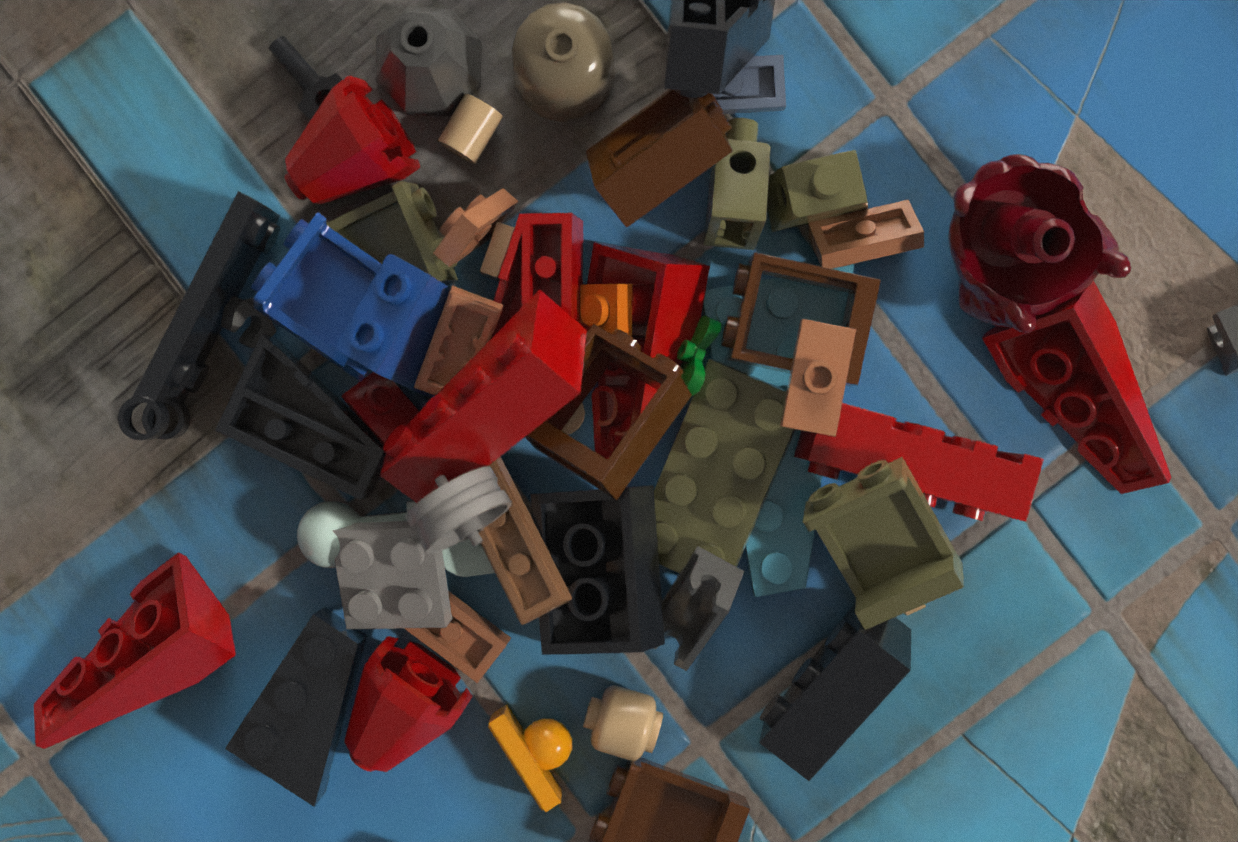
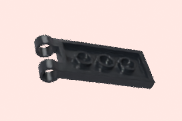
(196, 325)

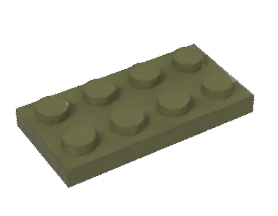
(720, 467)

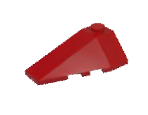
(665, 312)
(1087, 385)
(156, 648)

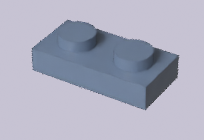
(756, 87)

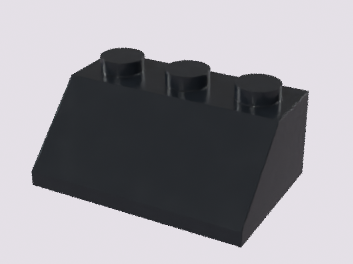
(609, 567)

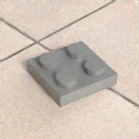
(390, 578)

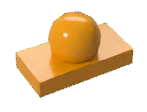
(534, 752)

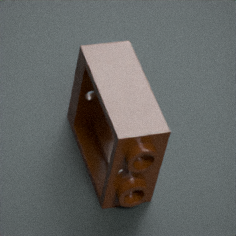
(658, 152)
(857, 315)
(659, 372)

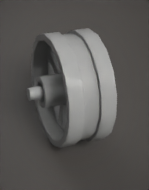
(458, 510)

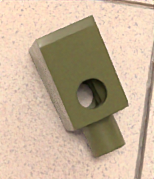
(738, 190)
(815, 190)

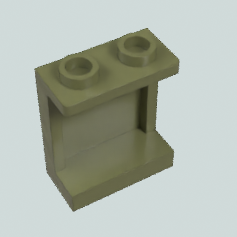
(398, 226)
(885, 541)

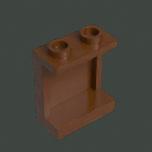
(668, 806)

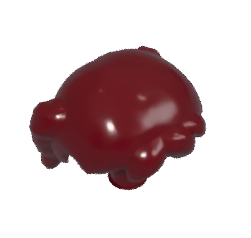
(1026, 242)

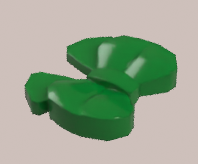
(693, 353)

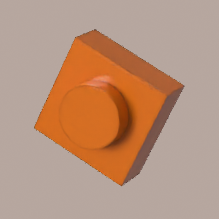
(606, 306)

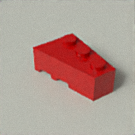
(544, 257)

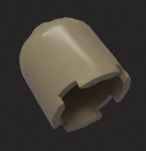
(563, 61)

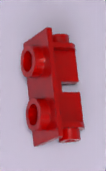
(380, 405)

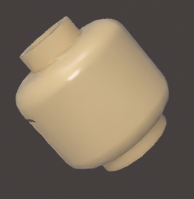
(623, 723)

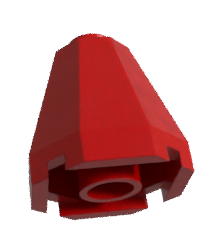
(349, 147)
(401, 705)

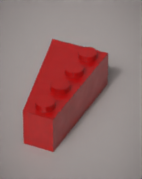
(492, 402)
(943, 466)

